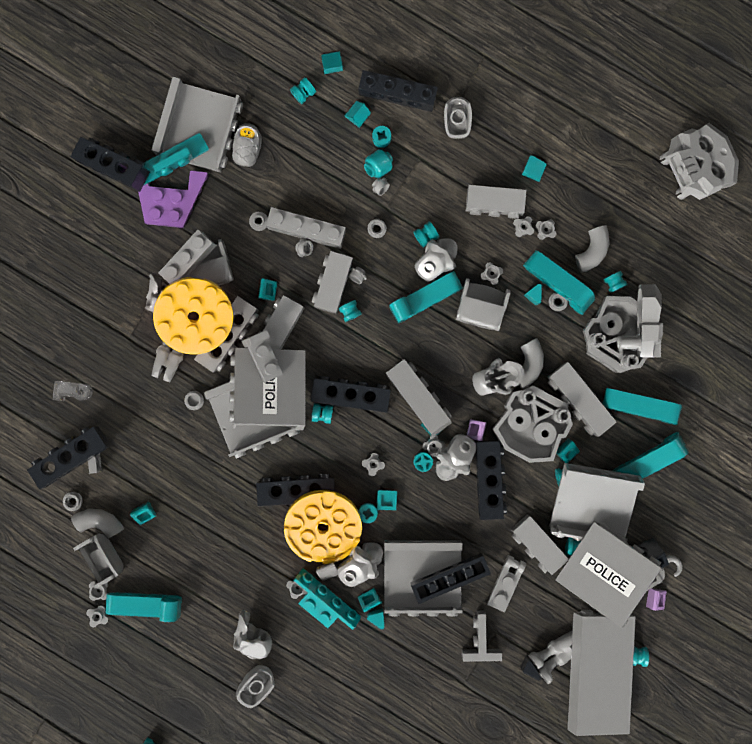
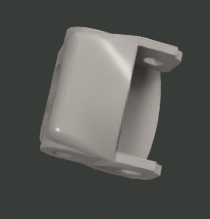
(215, 266)
(482, 306)
(101, 558)

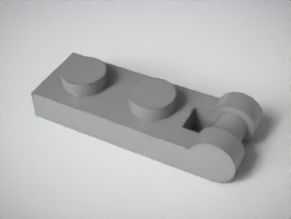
(506, 584)

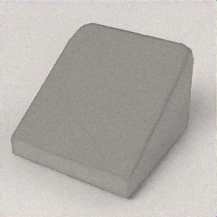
(327, 571)

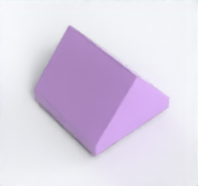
(476, 430)
(656, 599)

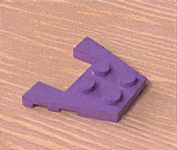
(171, 206)

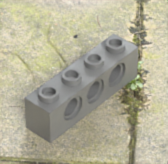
(250, 315)

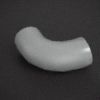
(597, 249)
(533, 362)
(97, 519)

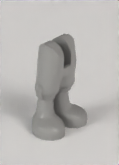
(166, 358)
(560, 648)

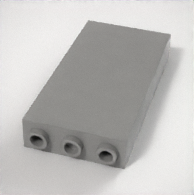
(600, 675)

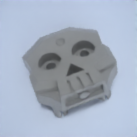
(702, 162)
(649, 330)
(598, 335)
(526, 438)

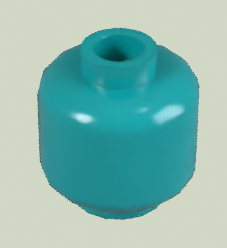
(378, 164)

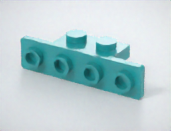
(174, 157)
(323, 603)

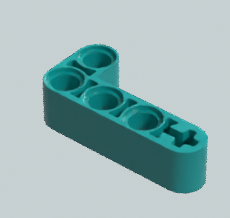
(559, 280)
(425, 297)
(642, 406)
(655, 459)
(144, 605)

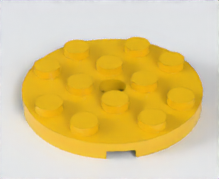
(187, 296)
(322, 508)

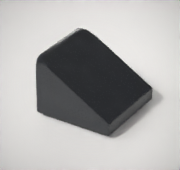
(528, 668)

